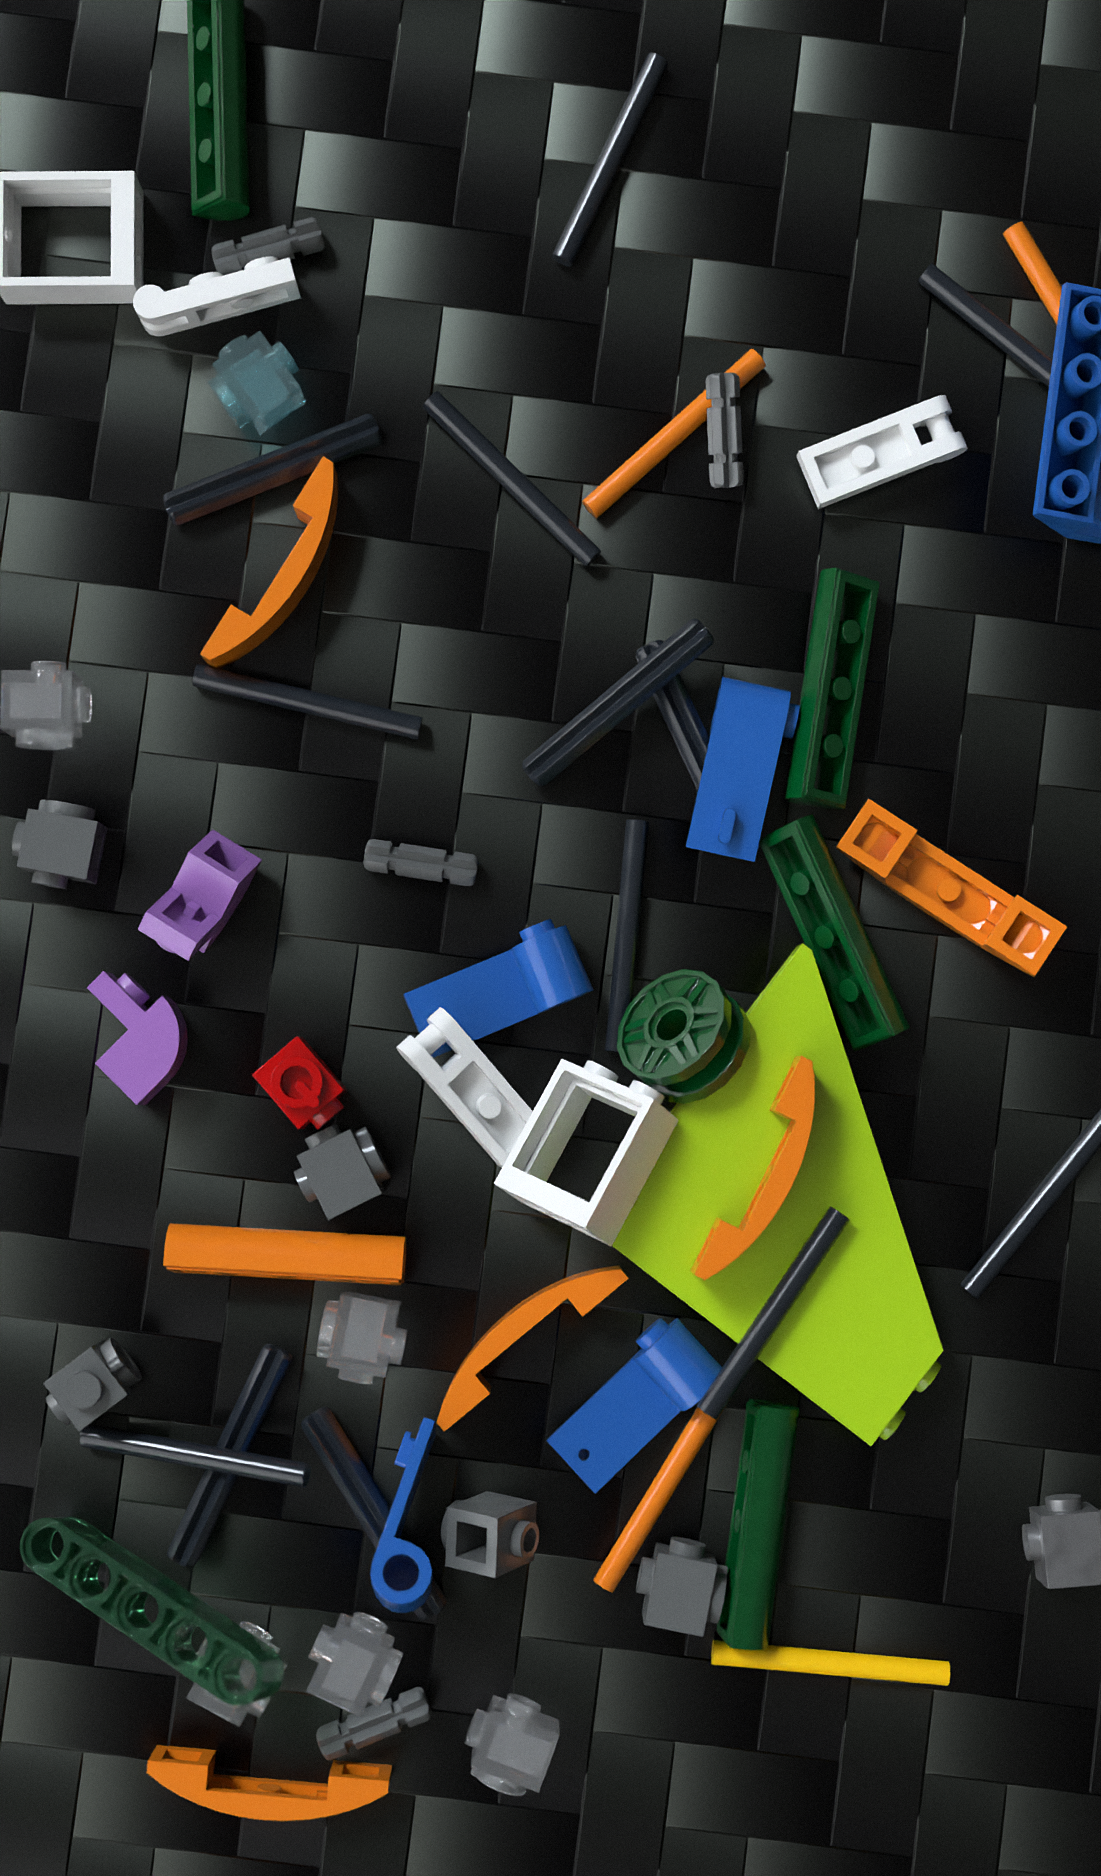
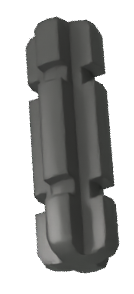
(273, 242)
(724, 430)
(420, 862)
(374, 1724)

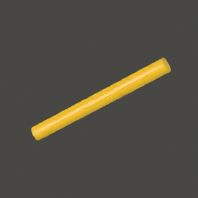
(834, 1663)

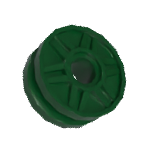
(684, 1036)

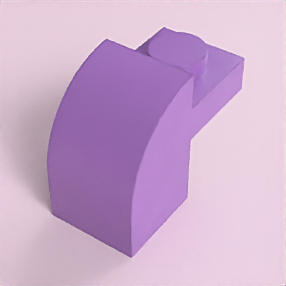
(201, 896)
(153, 1044)

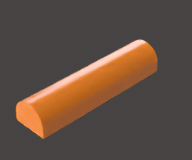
(285, 1254)

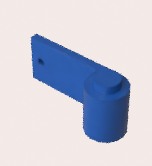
(740, 767)
(506, 987)
(636, 1403)
(399, 1568)

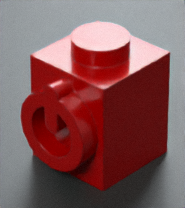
(302, 1085)

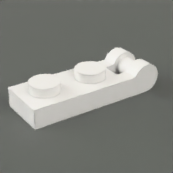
(216, 297)
(879, 451)
(468, 1085)

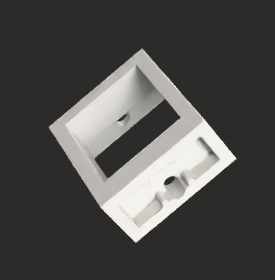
(73, 188)
(549, 1131)

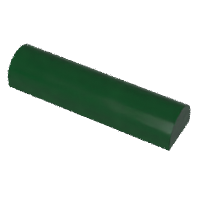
(218, 109)
(832, 690)
(833, 933)
(757, 1523)

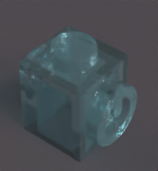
(256, 382)

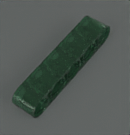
(178, 1613)

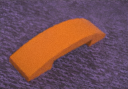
(241, 633)
(949, 890)
(796, 1103)
(582, 1290)
(192, 1776)

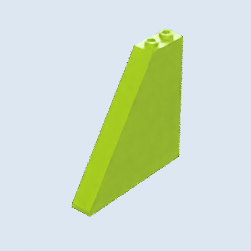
(863, 1320)

